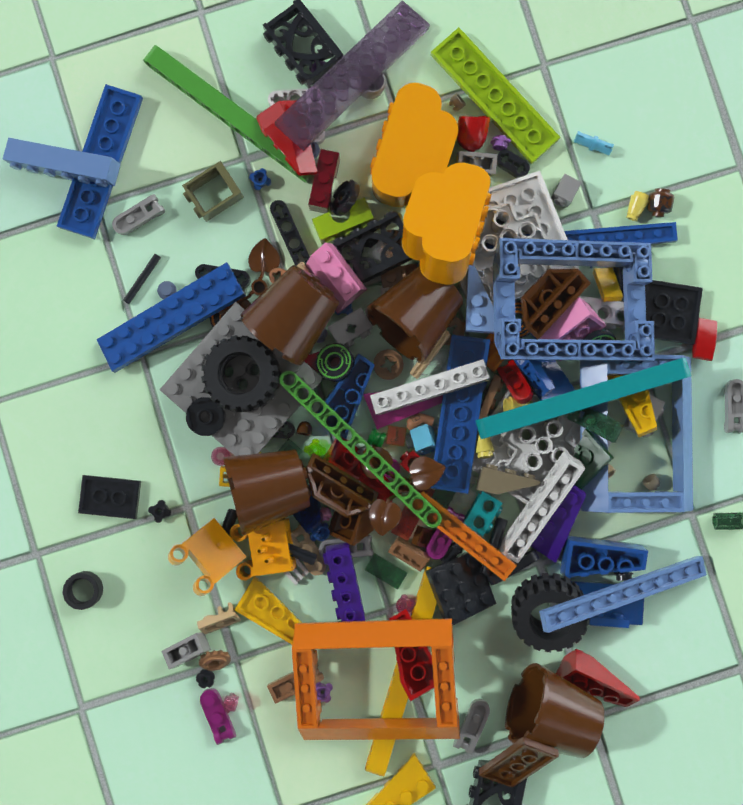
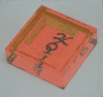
(396, 436)

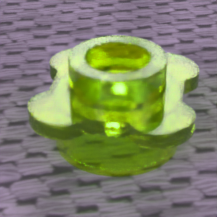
(315, 444)

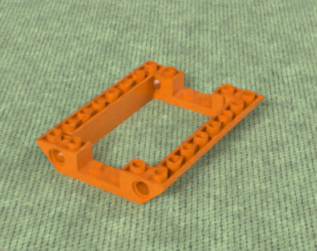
(375, 634)

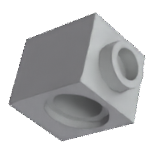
(565, 190)

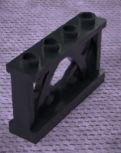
(303, 18)
(387, 264)
(490, 789)

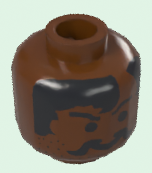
(660, 202)

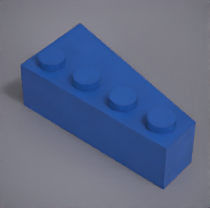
(348, 393)
(596, 556)

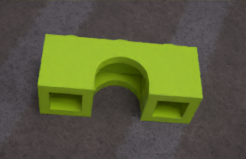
(329, 230)

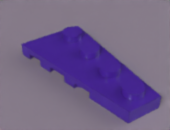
(555, 532)

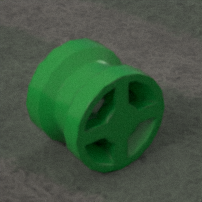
(376, 439)

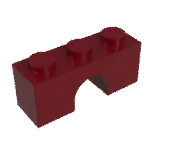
(323, 181)

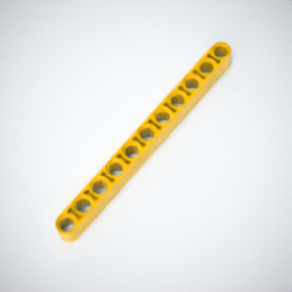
(396, 695)

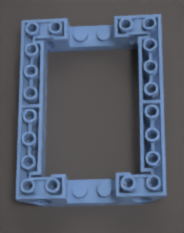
(637, 272)
(597, 494)

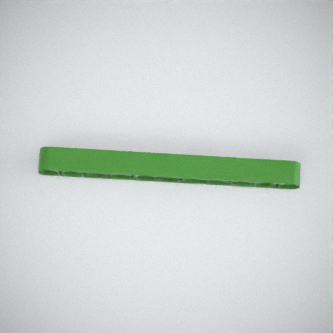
(215, 103)
(393, 485)

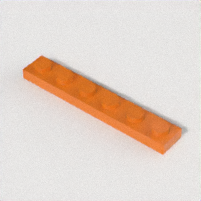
(469, 539)

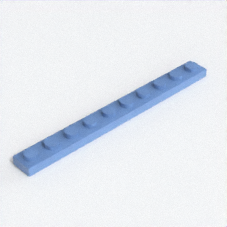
(621, 594)

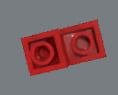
(705, 340)

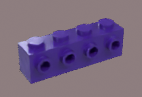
(345, 582)

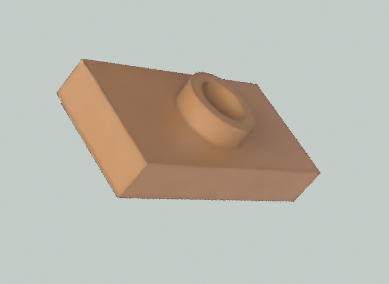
(409, 553)

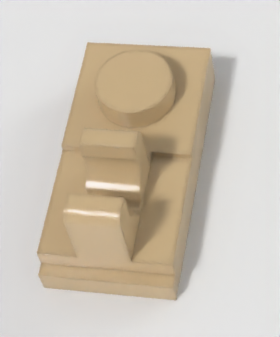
(215, 622)

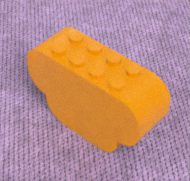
(414, 142)
(446, 221)

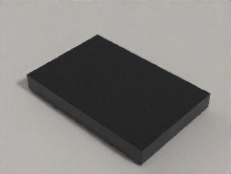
(109, 497)

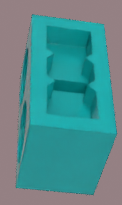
(477, 510)

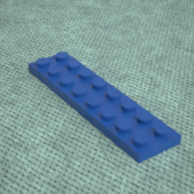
(109, 138)
(170, 317)
(457, 418)

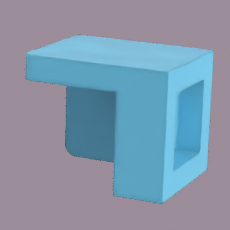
(423, 439)

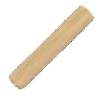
(419, 368)

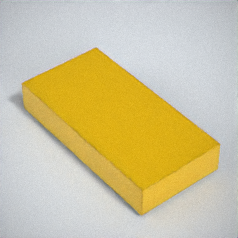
(607, 284)

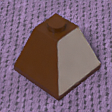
(351, 528)

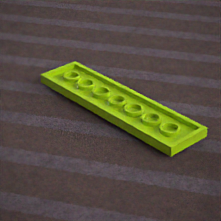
(495, 95)

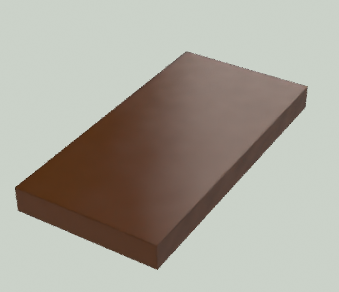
(518, 762)

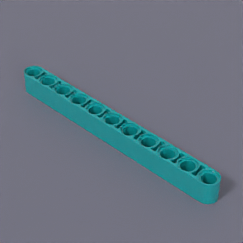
(583, 398)

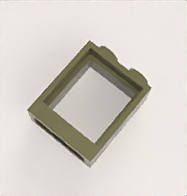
(202, 179)

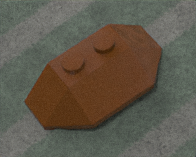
(550, 298)
(338, 488)

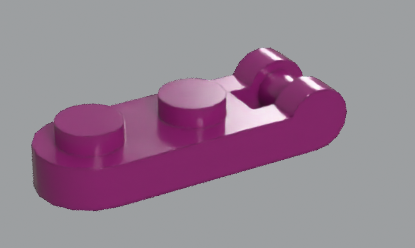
(439, 541)
(216, 715)

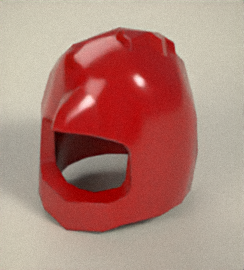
(472, 132)

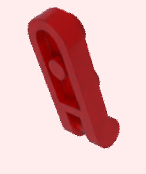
(515, 382)

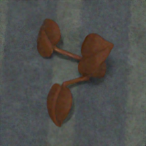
(261, 258)
(425, 474)

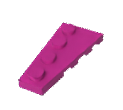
(399, 414)

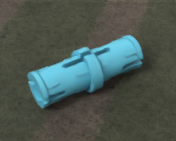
(593, 143)

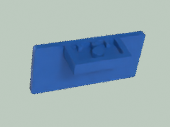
(545, 377)
(618, 617)

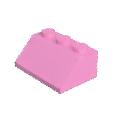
(336, 274)
(575, 323)

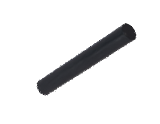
(142, 278)

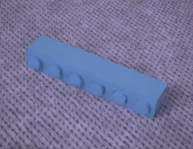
(62, 162)

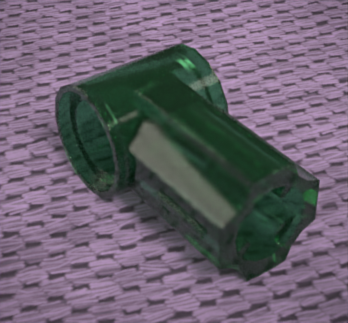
(727, 520)

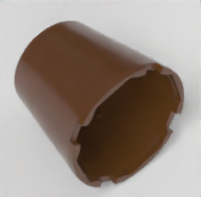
(291, 314)
(415, 314)
(267, 487)
(554, 713)

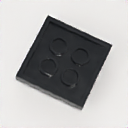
(673, 310)
(460, 588)

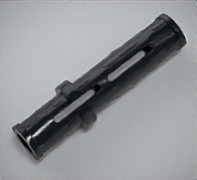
(495, 540)

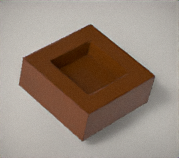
(422, 536)

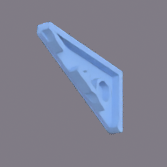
(478, 305)

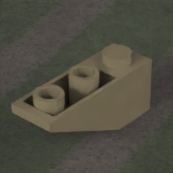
(499, 482)

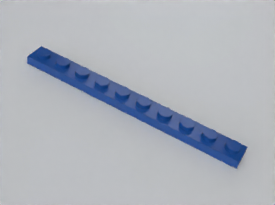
(646, 233)

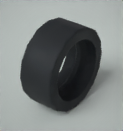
(68, 593)

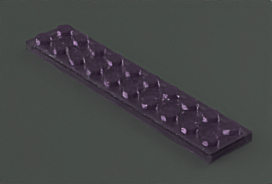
(352, 75)

